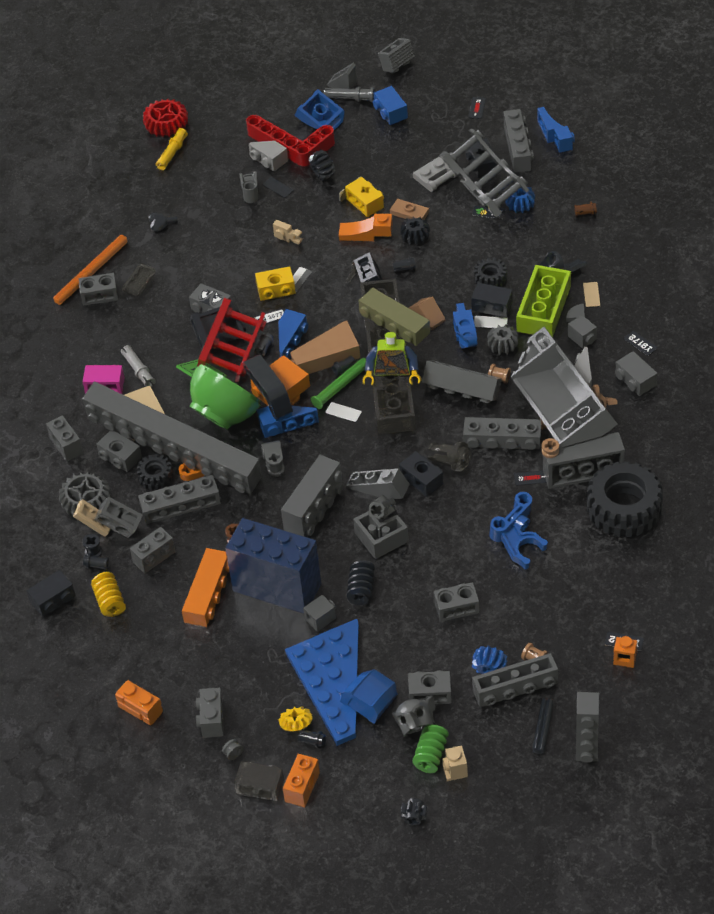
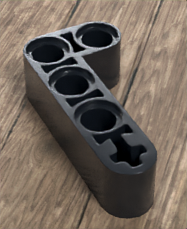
(269, 386)

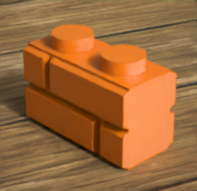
(139, 702)

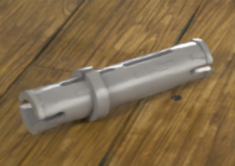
(141, 370)

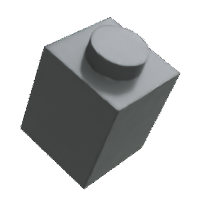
(582, 331)
(320, 612)

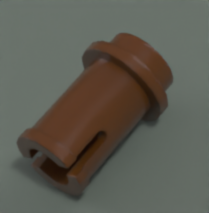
(585, 209)

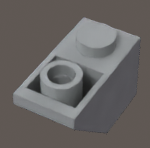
(269, 154)

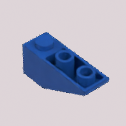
(291, 328)
(298, 418)

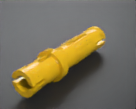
(174, 144)

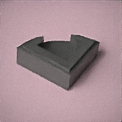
(575, 312)

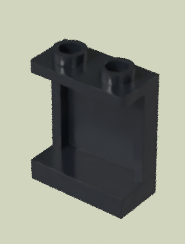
(203, 323)

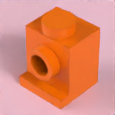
(627, 647)

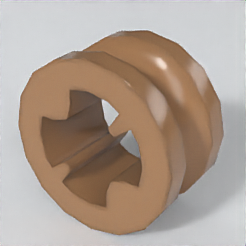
(550, 443)

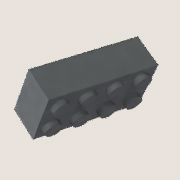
(582, 460)
(312, 497)

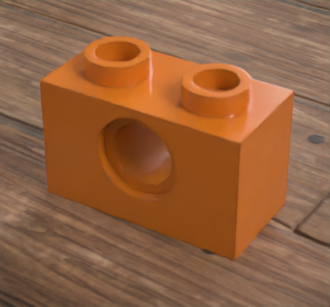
(301, 780)

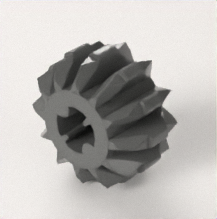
(502, 339)

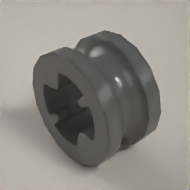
(232, 749)

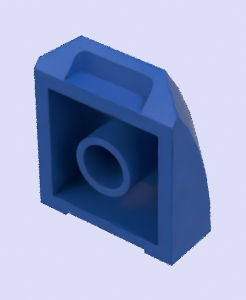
(320, 111)
(370, 694)

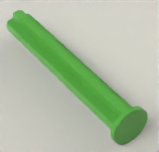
(338, 384)

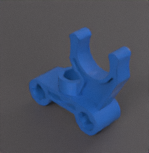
(512, 527)

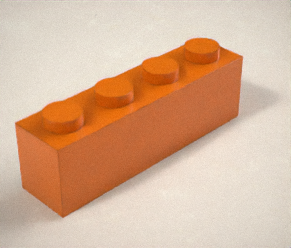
(206, 588)

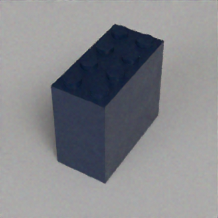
(273, 565)

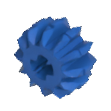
(521, 200)
(488, 659)

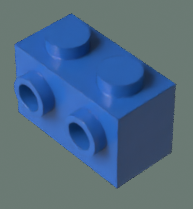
(390, 105)

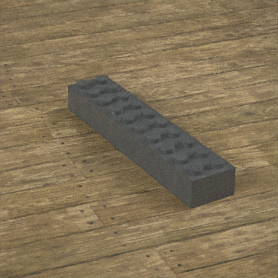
(172, 438)

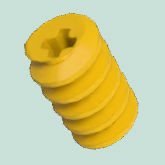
(108, 594)

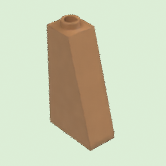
(326, 349)

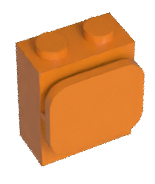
(292, 377)

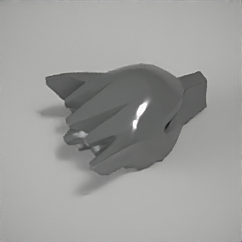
(415, 715)

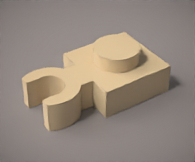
(285, 232)

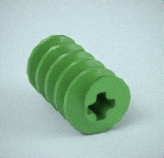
(430, 748)

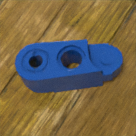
(464, 327)

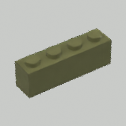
(394, 316)

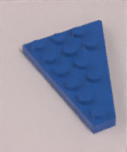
(326, 669)

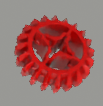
(165, 117)

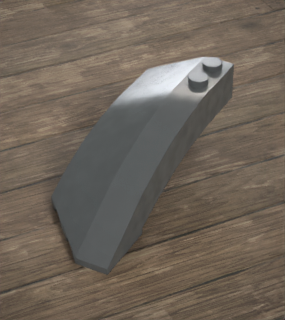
(560, 392)

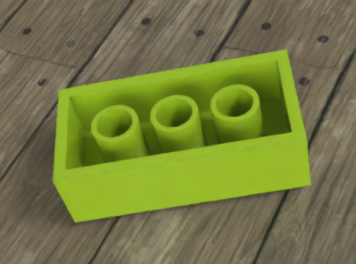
(543, 300)

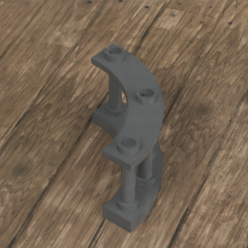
(476, 187)

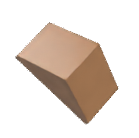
(429, 309)

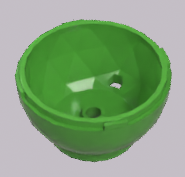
(220, 398)

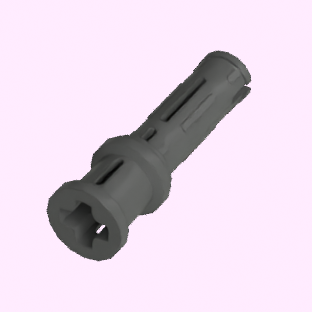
(357, 94)

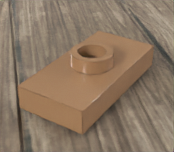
(407, 210)

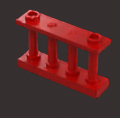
(220, 327)

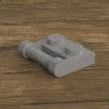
(433, 174)

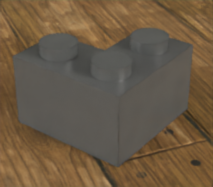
(380, 537)

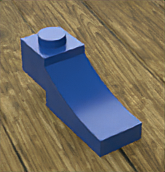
(555, 132)

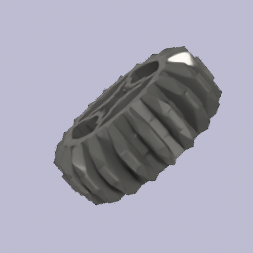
(86, 487)

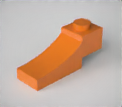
(367, 229)

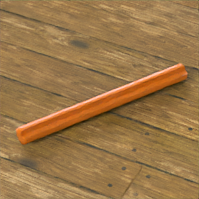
(90, 269)

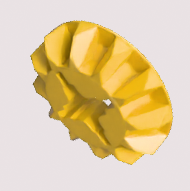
(303, 719)

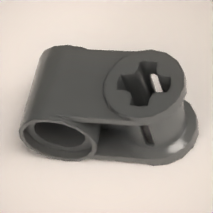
(249, 186)
(273, 458)

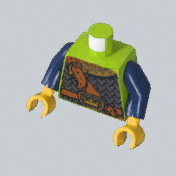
(391, 358)

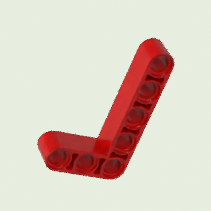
(297, 150)

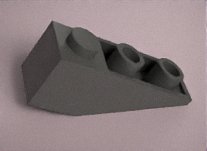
(379, 482)

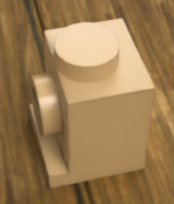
(455, 763)

